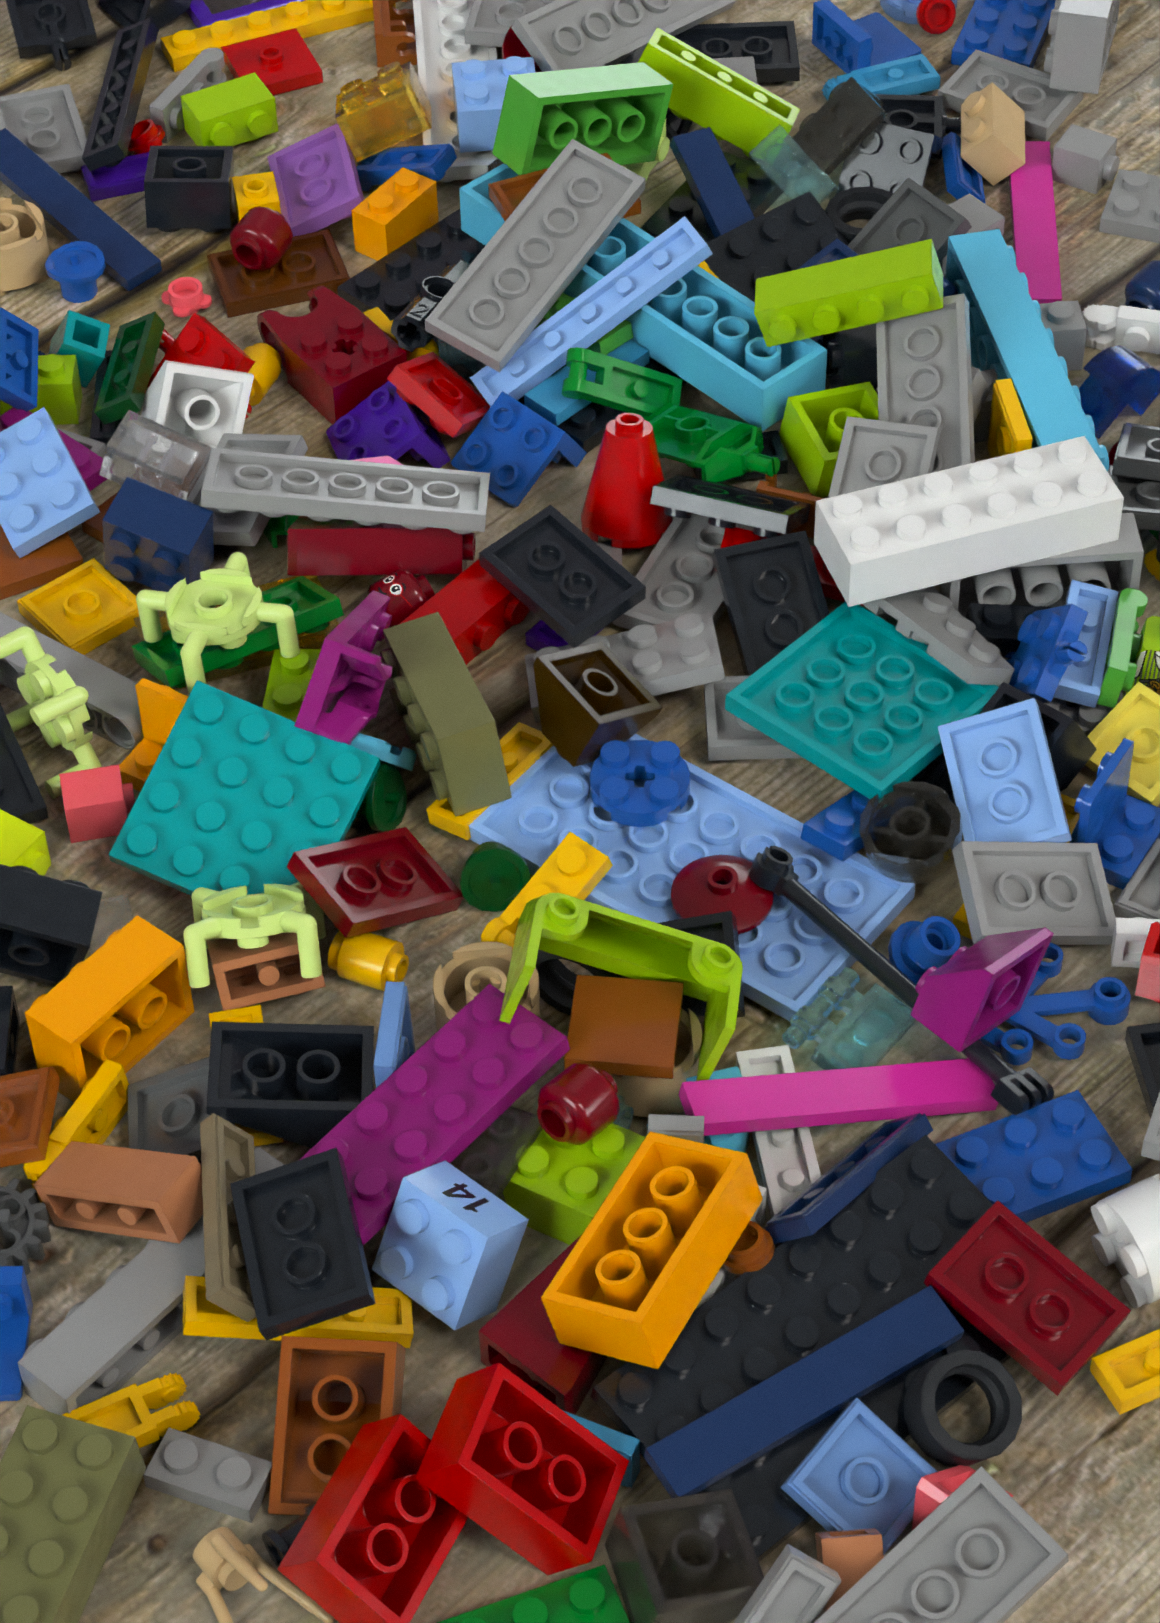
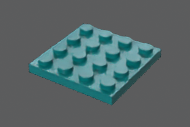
(857, 700)
(239, 797)

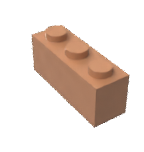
(123, 1191)

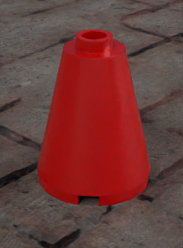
(623, 484)

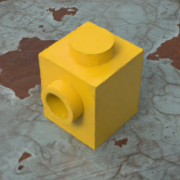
(255, 191)

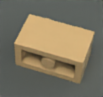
(992, 133)

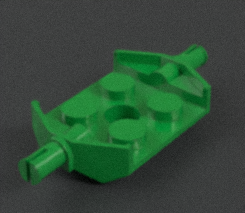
(710, 442)

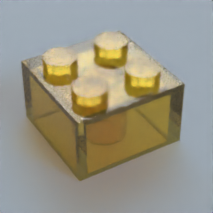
(382, 110)

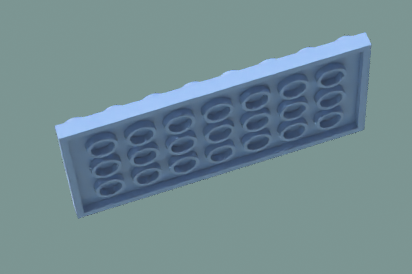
(782, 956)

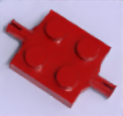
(204, 346)

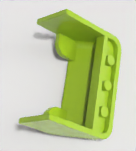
(634, 950)

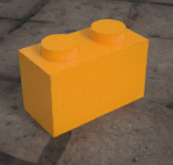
(394, 213)

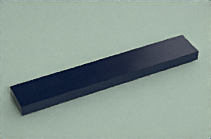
(74, 213)
(803, 1394)

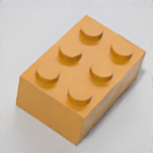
(112, 1006)

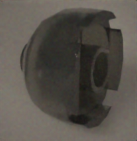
(911, 832)

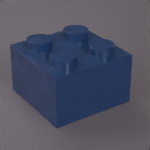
(156, 537)

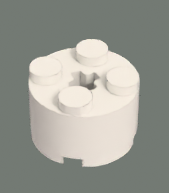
(1131, 1238)

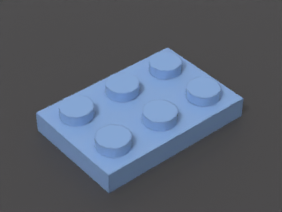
(39, 485)
(1004, 776)

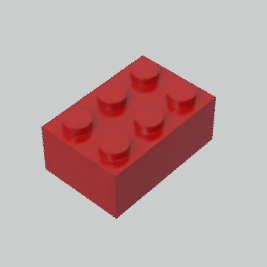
(523, 1469)
(374, 1530)

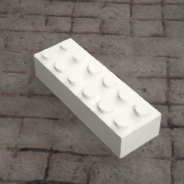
(967, 520)

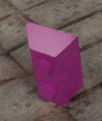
(980, 986)

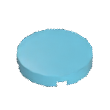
(387, 753)

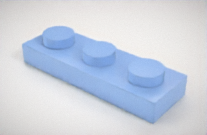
(1083, 679)

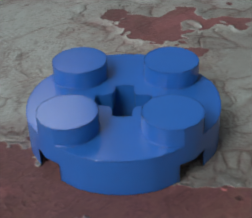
(639, 759)

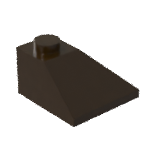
(589, 700)

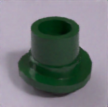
(385, 799)
(493, 876)

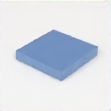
(395, 1032)
(859, 1476)

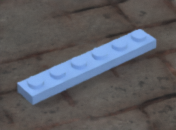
(596, 311)

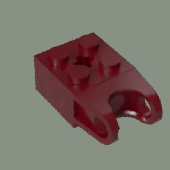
(332, 353)

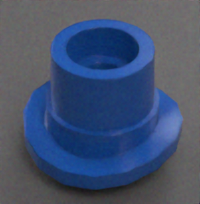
(76, 269)
(921, 945)

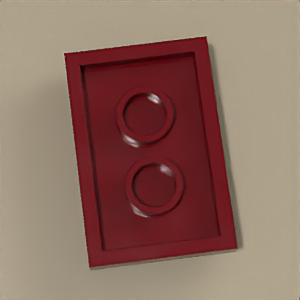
(375, 881)
(1027, 1297)

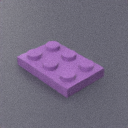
(316, 181)

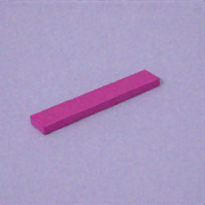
(1035, 223)
(838, 1096)

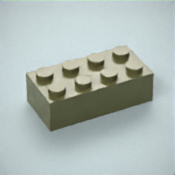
(445, 715)
(60, 1513)

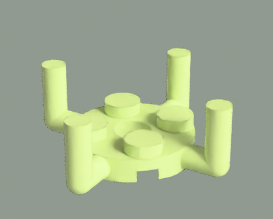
(199, 624)
(53, 703)
(251, 922)

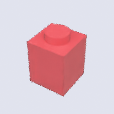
(95, 802)

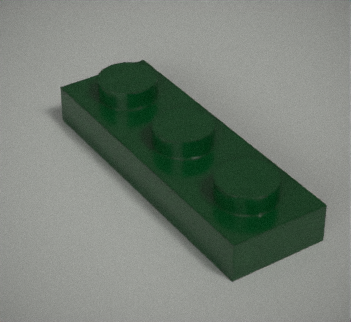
(129, 368)

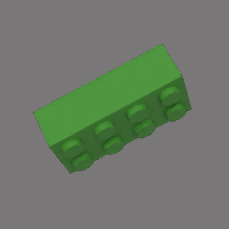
(602, 107)

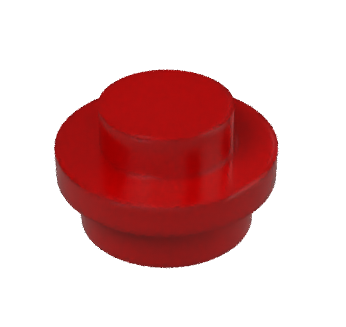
(935, 15)
(145, 135)

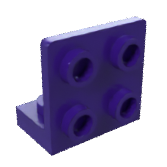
(387, 427)

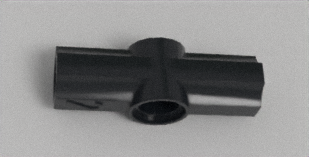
(410, 323)

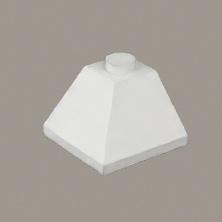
(199, 400)

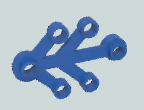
(1105, 1002)

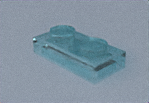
(790, 166)

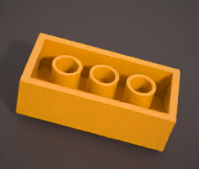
(652, 1249)

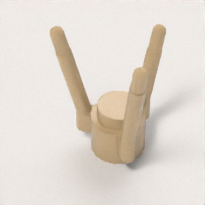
(232, 1564)

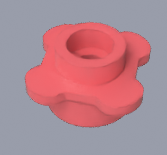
(186, 296)

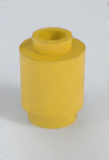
(265, 370)
(368, 959)

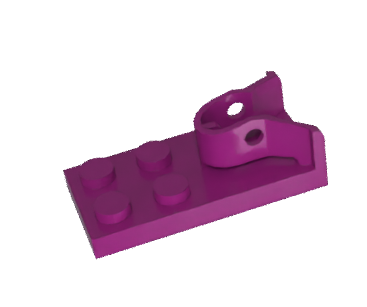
(347, 675)

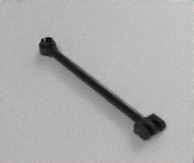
(775, 873)

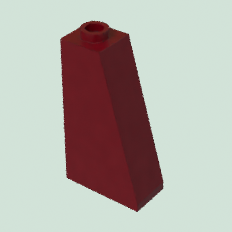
(379, 549)
(527, 1346)

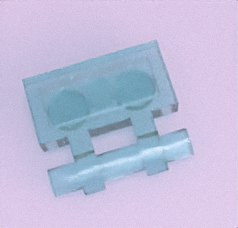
(862, 1037)

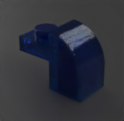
(1117, 380)

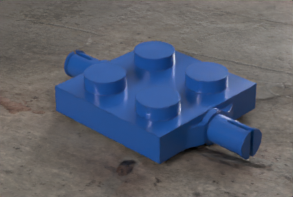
(1047, 649)

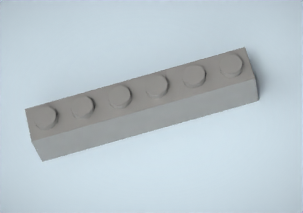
(120, 1324)

